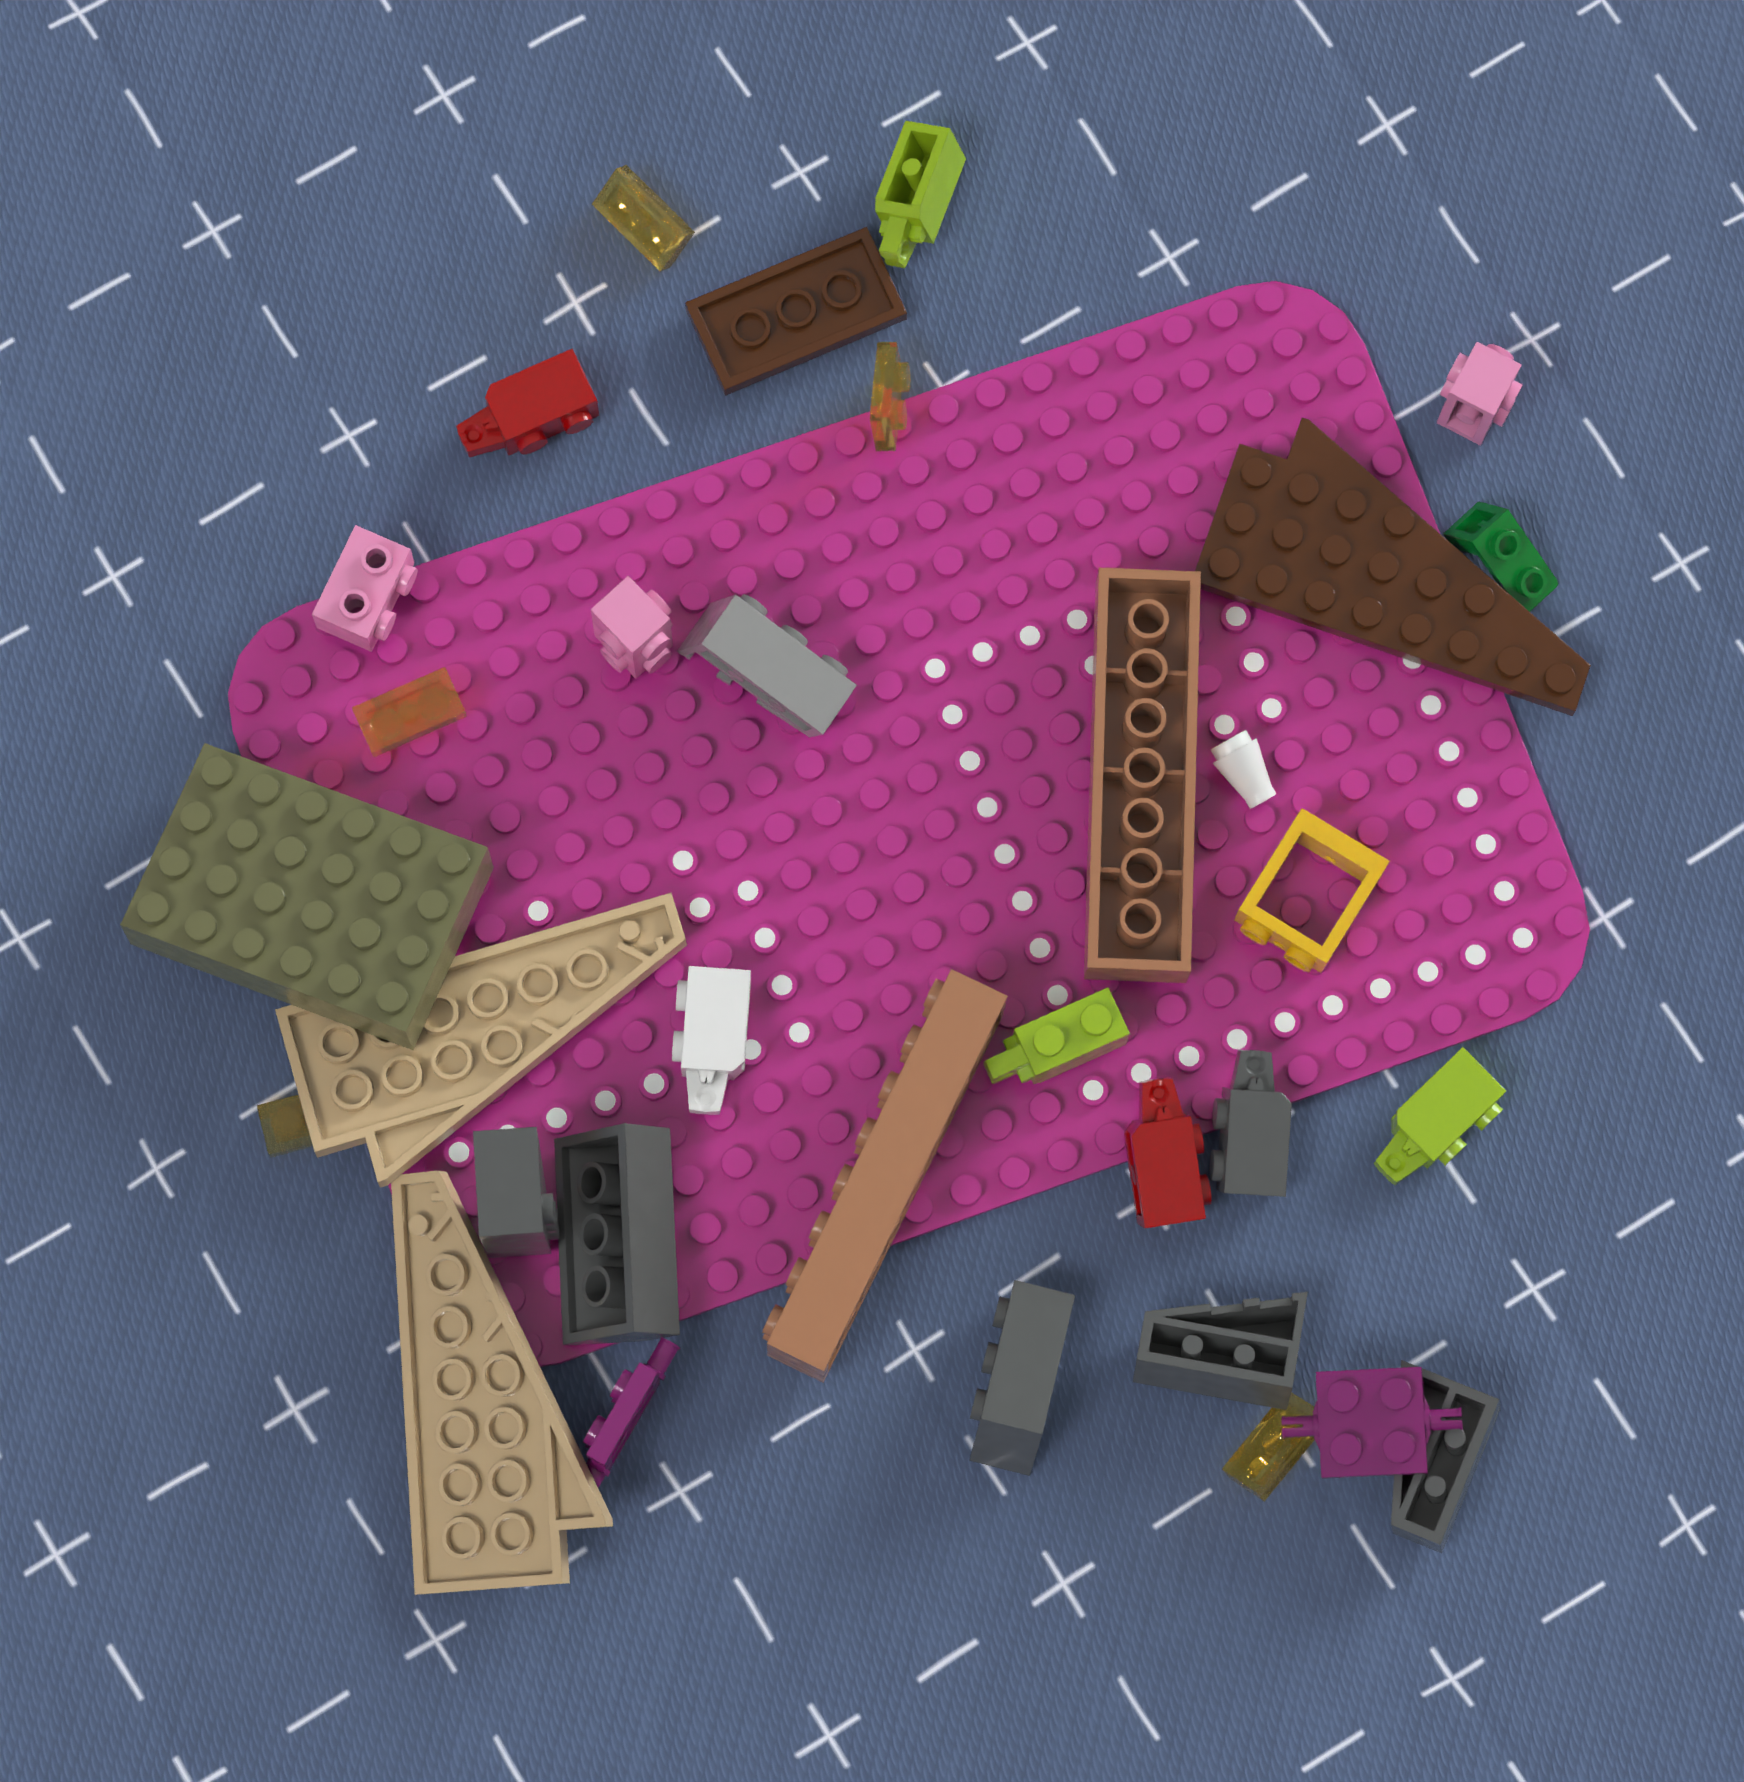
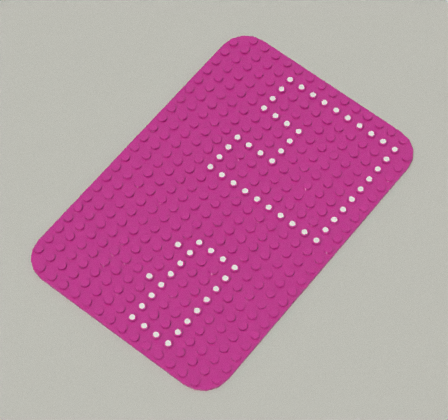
(949, 786)

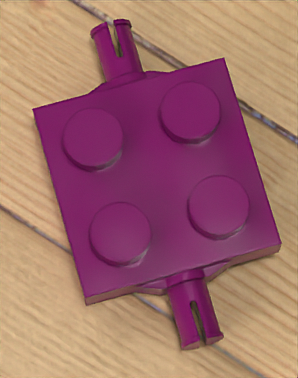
(631, 1398)
(1371, 1422)

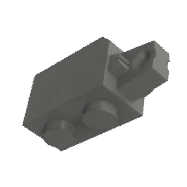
(1252, 1130)

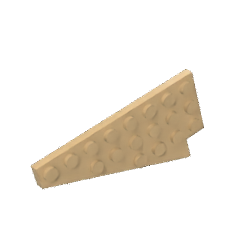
(486, 1031)
(484, 1436)

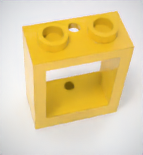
(1334, 848)

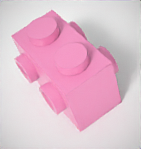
(1479, 391)
(365, 589)
(633, 628)

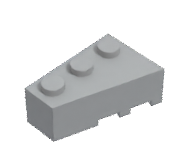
(770, 663)

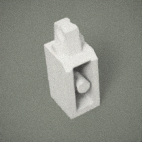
(713, 1034)

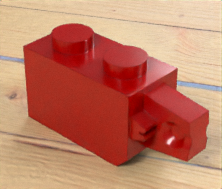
(531, 408)
(1164, 1159)

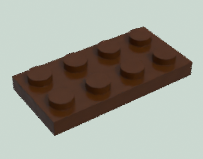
(796, 311)

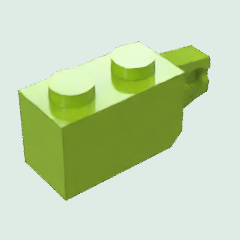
(916, 189)
(1061, 1040)
(1438, 1115)

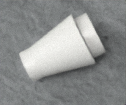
(1244, 768)

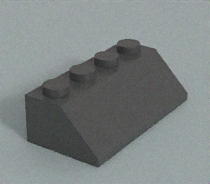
(616, 1235)

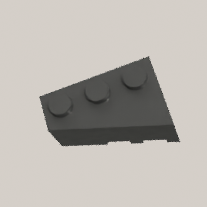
(511, 1192)
(1225, 1350)
(1021, 1376)
(1429, 1503)

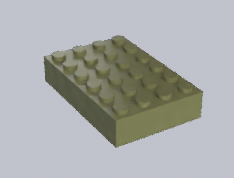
(308, 896)

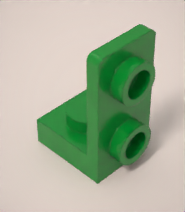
(1505, 552)

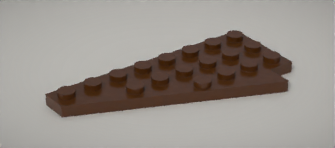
(1353, 560)

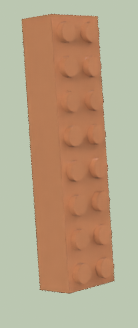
(1142, 776)
(886, 1175)

